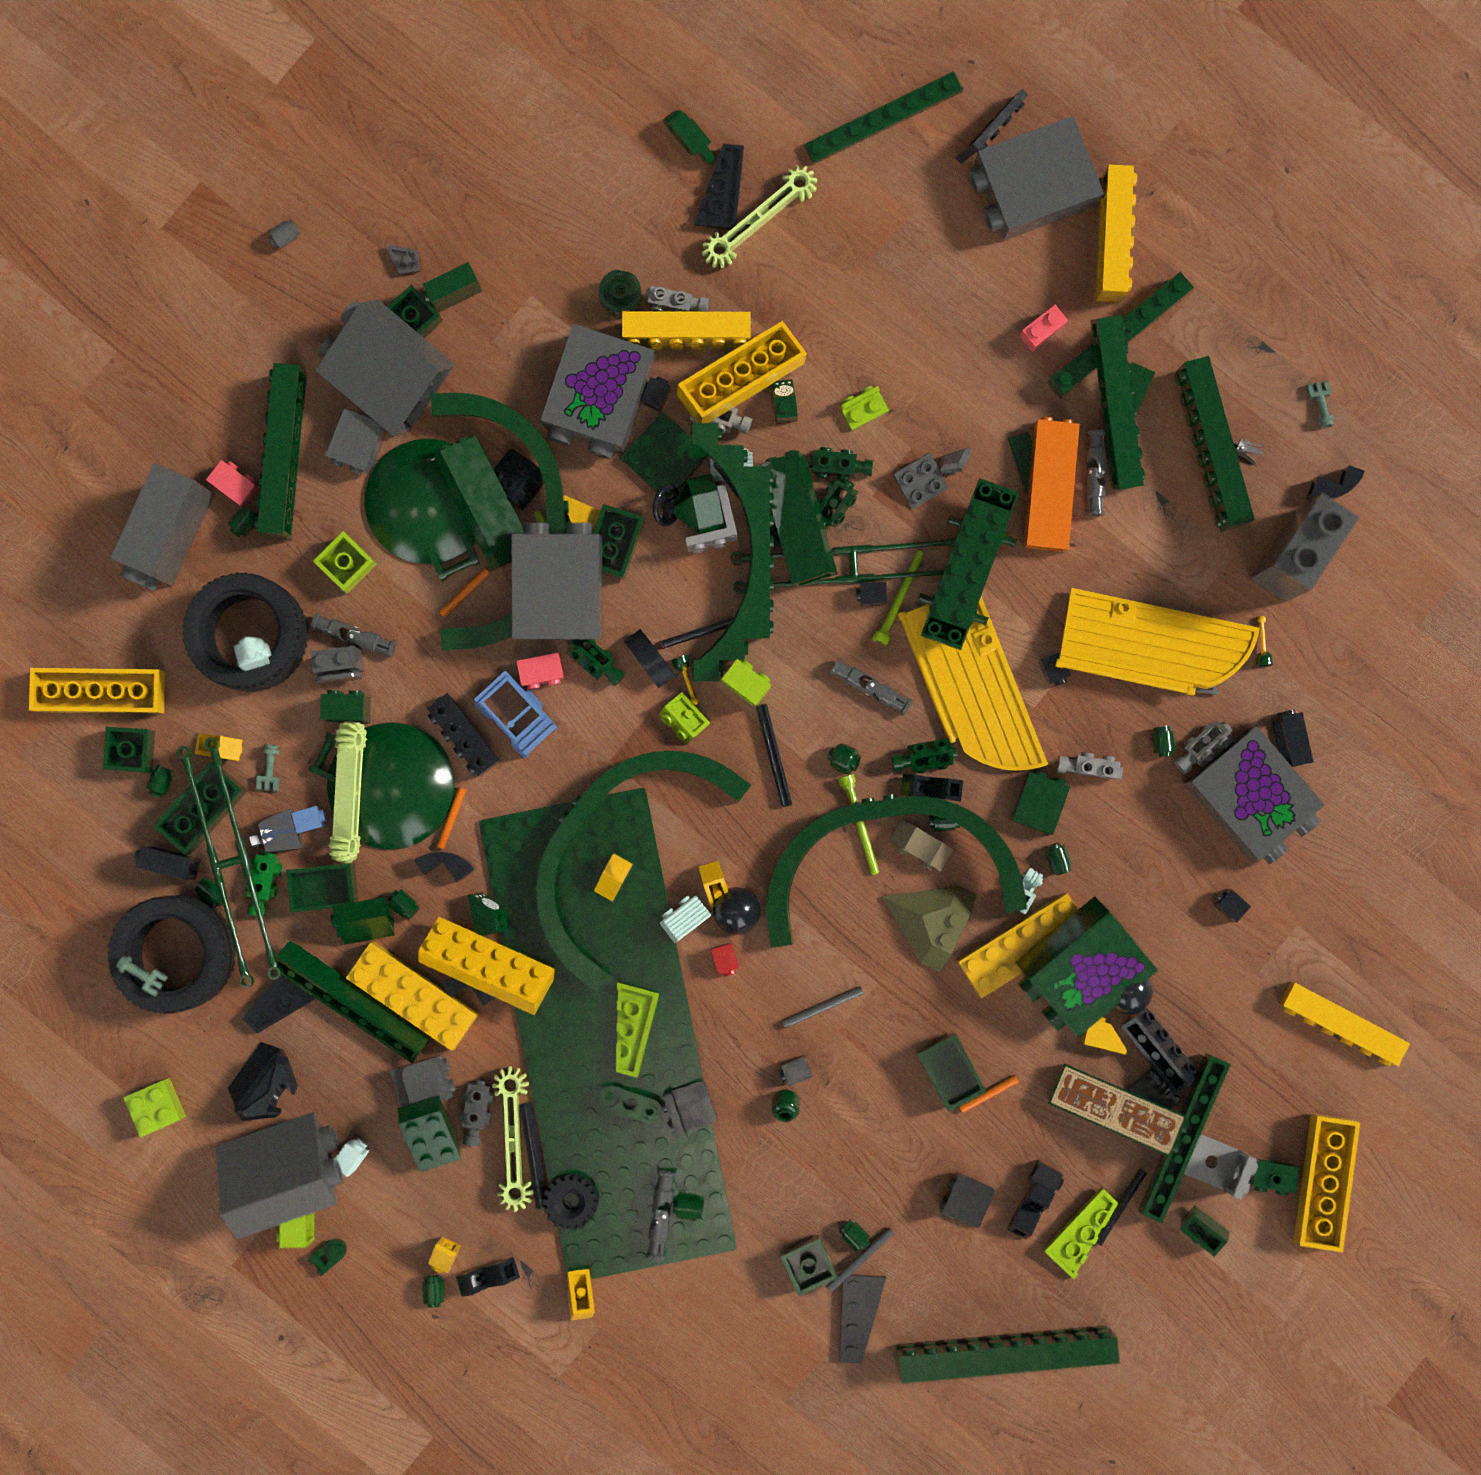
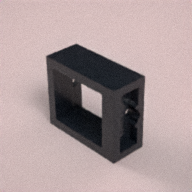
(1292, 737)
(167, 862)

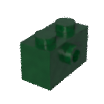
(1275, 1176)
(1204, 1230)

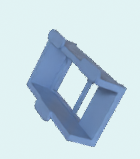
(530, 736)

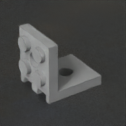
(719, 537)
(1231, 1169)

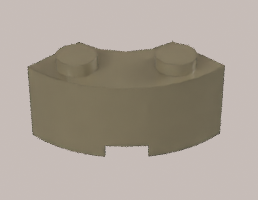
(920, 845)

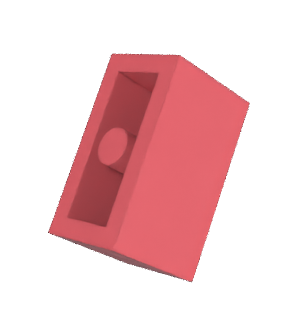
(1043, 328)
(233, 484)
(541, 670)

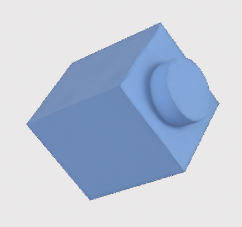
(309, 819)

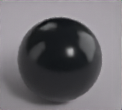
(736, 911)
(1135, 998)

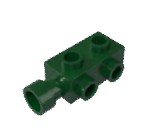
(834, 465)
(835, 501)
(592, 660)
(926, 756)

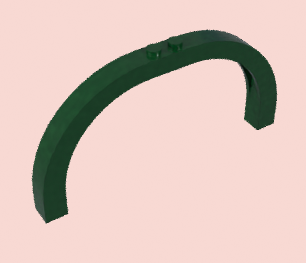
(556, 507)
(583, 806)
(780, 885)

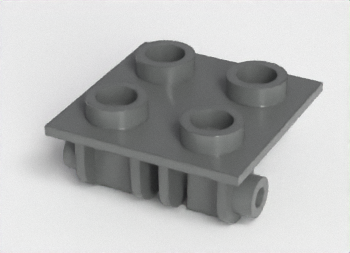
(920, 480)

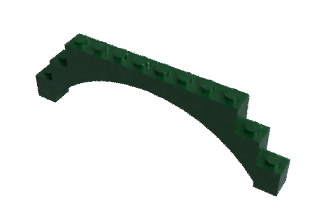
(753, 491)

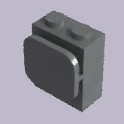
(355, 442)
(337, 664)
(423, 1080)

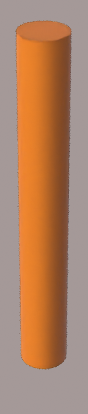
(464, 592)
(451, 818)
(989, 1094)

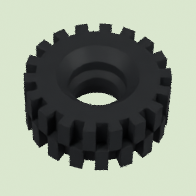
(565, 1217)

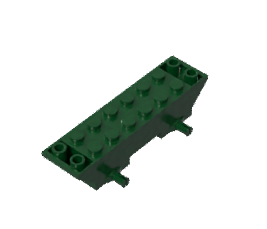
(969, 565)

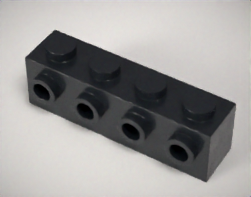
(463, 735)
(1160, 1050)

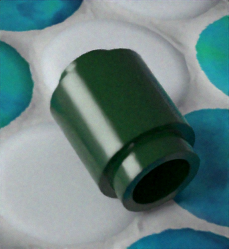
(242, 522)
(1163, 741)
(159, 781)
(941, 824)
(1058, 859)
(209, 892)
(403, 904)
(688, 1208)
(854, 1235)
(433, 1291)

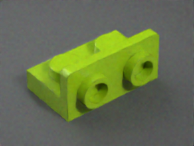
(863, 408)
(683, 718)

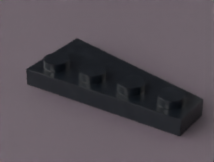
(859, 1307)

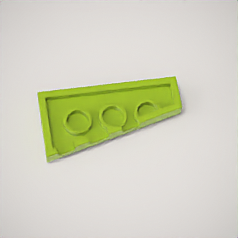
(635, 1018)
(1076, 1238)

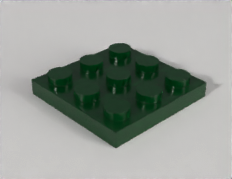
(663, 455)

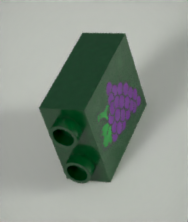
(1083, 968)

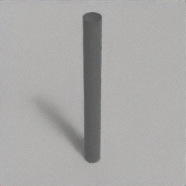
(823, 1007)
(860, 1259)

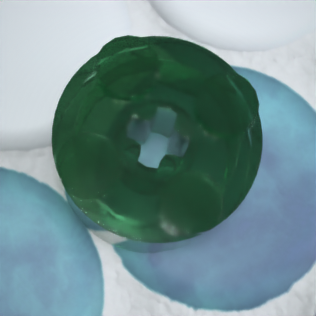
(625, 283)

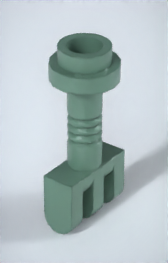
(1326, 420)
(268, 778)
(125, 964)

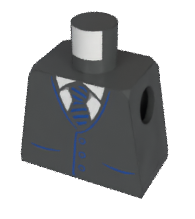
(278, 833)

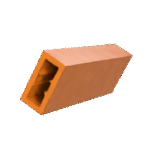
(1051, 485)

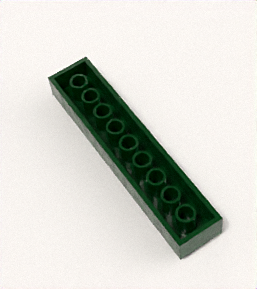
(1007, 1354)

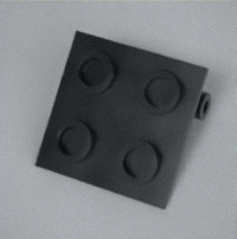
(1154, 1088)

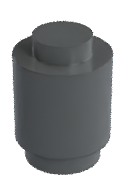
(283, 234)

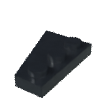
(276, 1003)

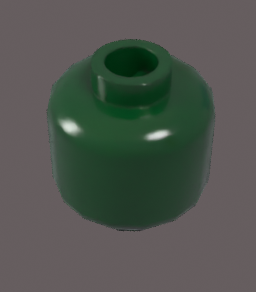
(844, 758)
(785, 1105)

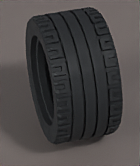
(210, 605)
(216, 943)

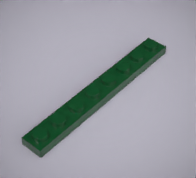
(883, 117)

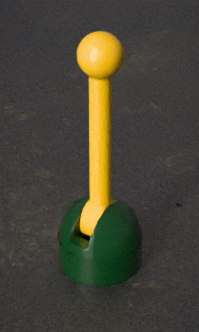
(1264, 658)
(682, 664)

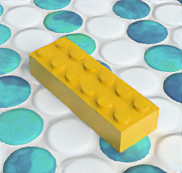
(1115, 233)
(686, 329)
(741, 373)
(97, 690)
(995, 960)
(486, 965)
(412, 995)
(1326, 1182)

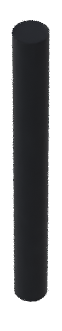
(696, 633)
(1121, 1206)

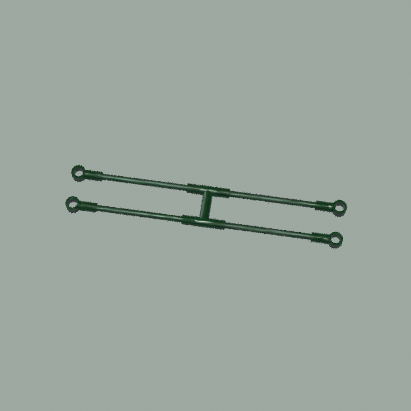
(854, 576)
(242, 859)

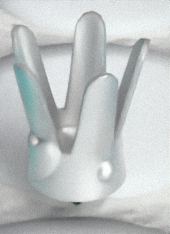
(1244, 445)

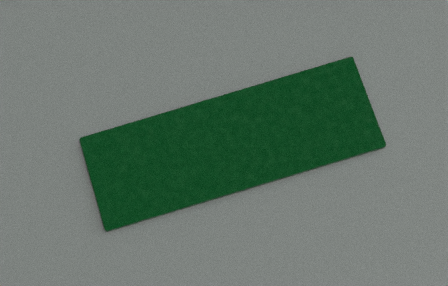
(574, 1035)

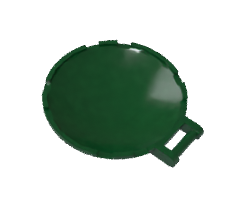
(415, 510)
(403, 785)

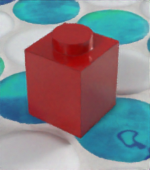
(725, 959)

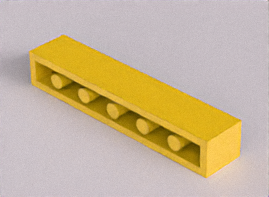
(1344, 1024)

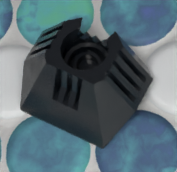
(262, 1083)

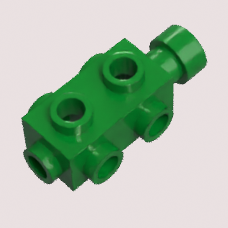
(265, 878)

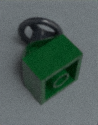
(695, 505)

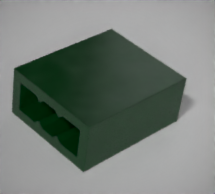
(451, 287)
(1040, 802)
(363, 920)

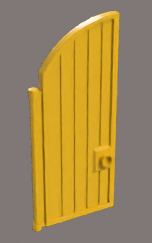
(1151, 643)
(976, 694)

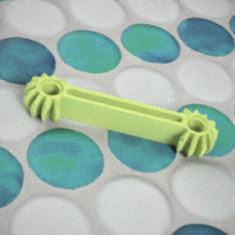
(759, 216)
(350, 743)
(513, 1139)

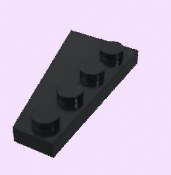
(991, 130)
(722, 195)

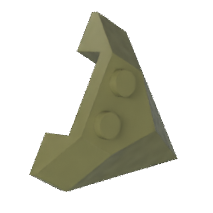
(932, 921)

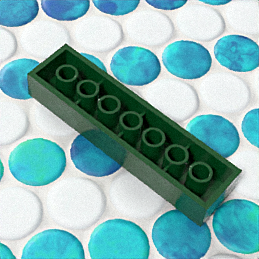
(1214, 444)
(281, 451)

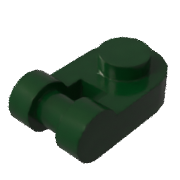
(333, 1250)

